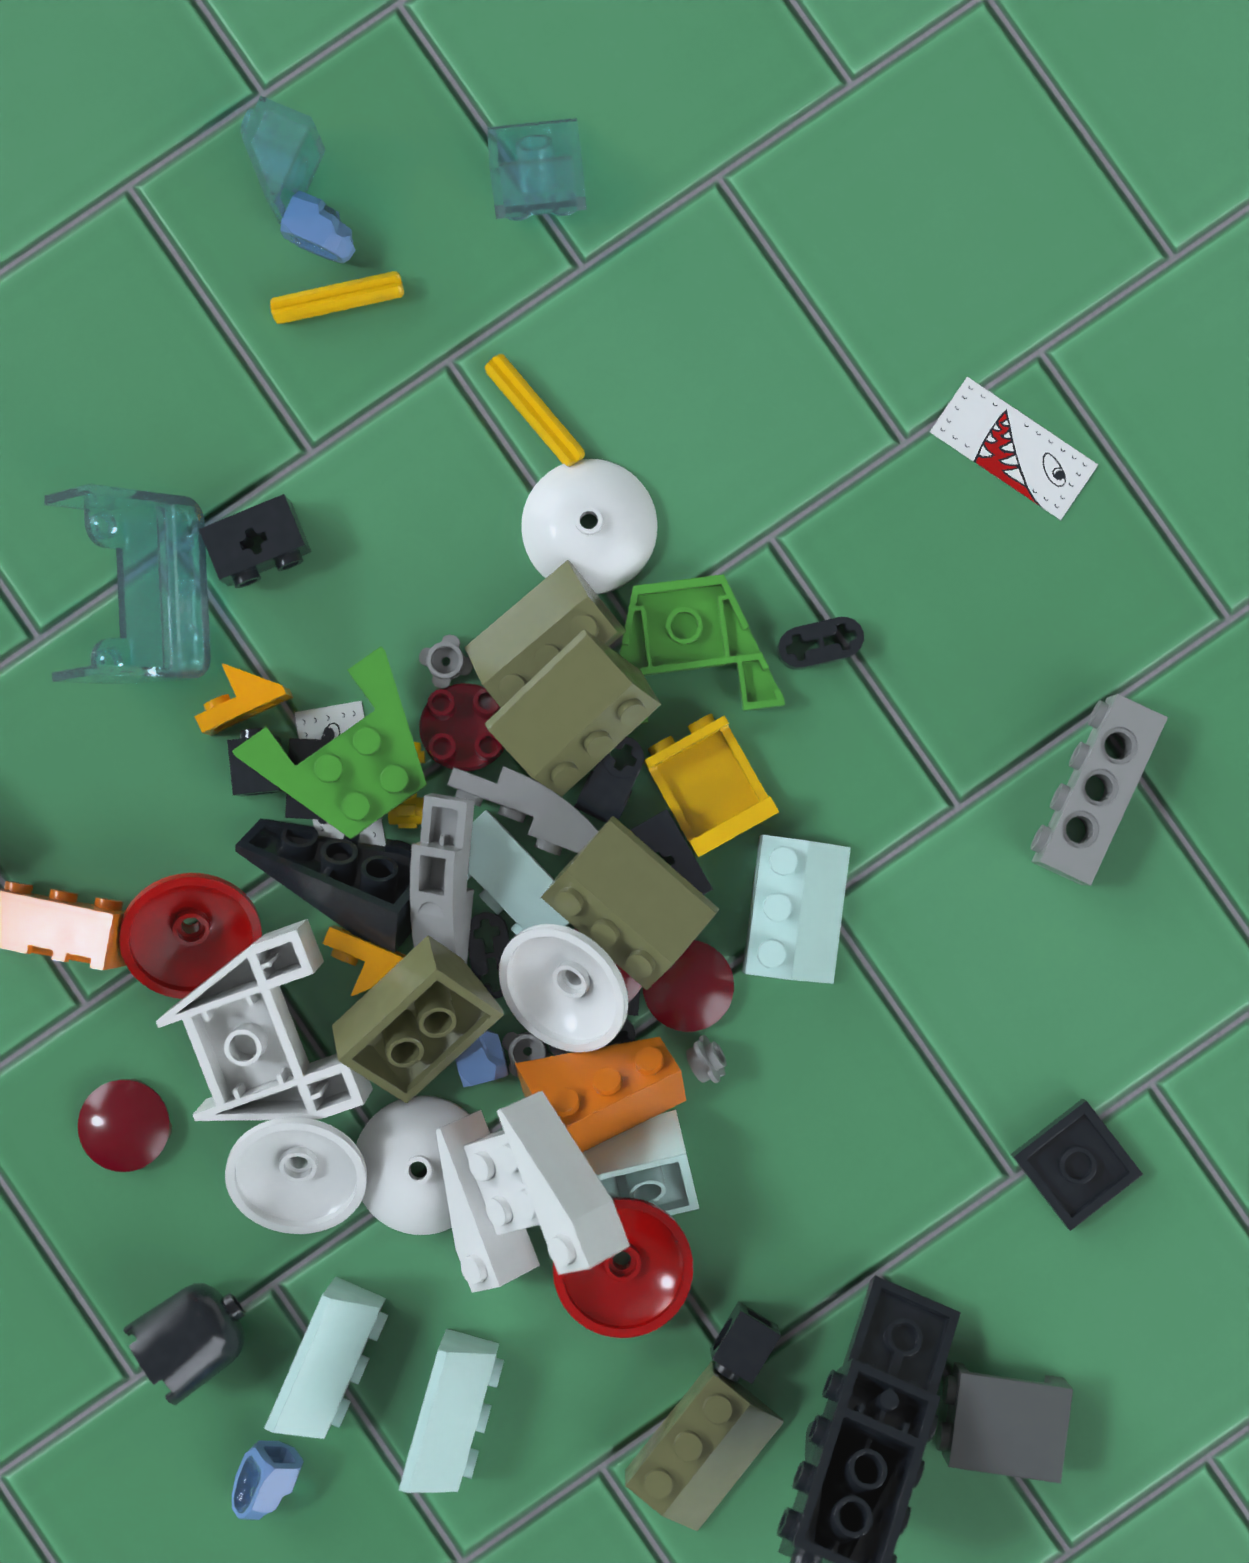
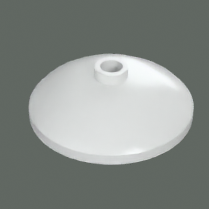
(610, 551)
(563, 988)
(389, 1146)
(294, 1191)

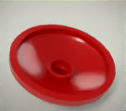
(180, 956)
(638, 1294)

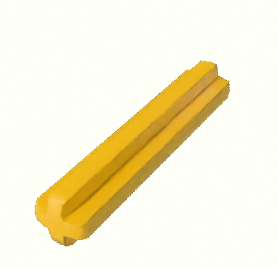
(337, 297)
(534, 410)

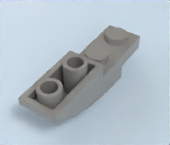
(555, 820)
(440, 874)

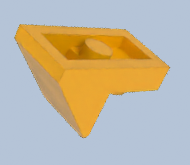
(252, 697)
(352, 948)

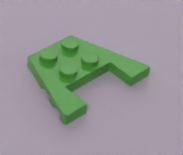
(696, 627)
(358, 772)

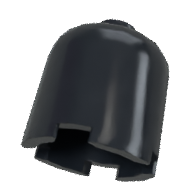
(188, 1339)

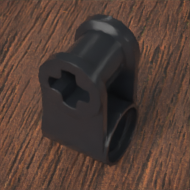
(608, 788)

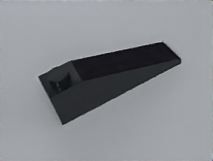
(345, 879)

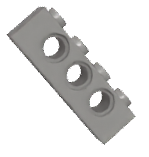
(1139, 732)

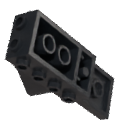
(872, 1434)

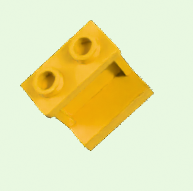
(709, 784)

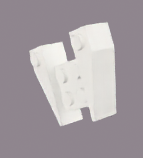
(251, 1042)
(520, 1181)

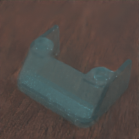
(158, 585)

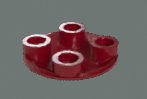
(455, 727)
(693, 990)
(124, 1125)

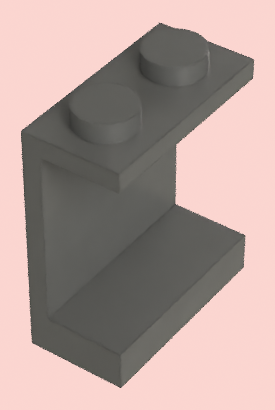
(1005, 1424)

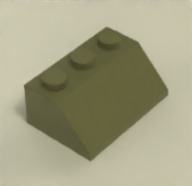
(537, 630)
(573, 712)
(630, 903)
(415, 1020)
(701, 1449)

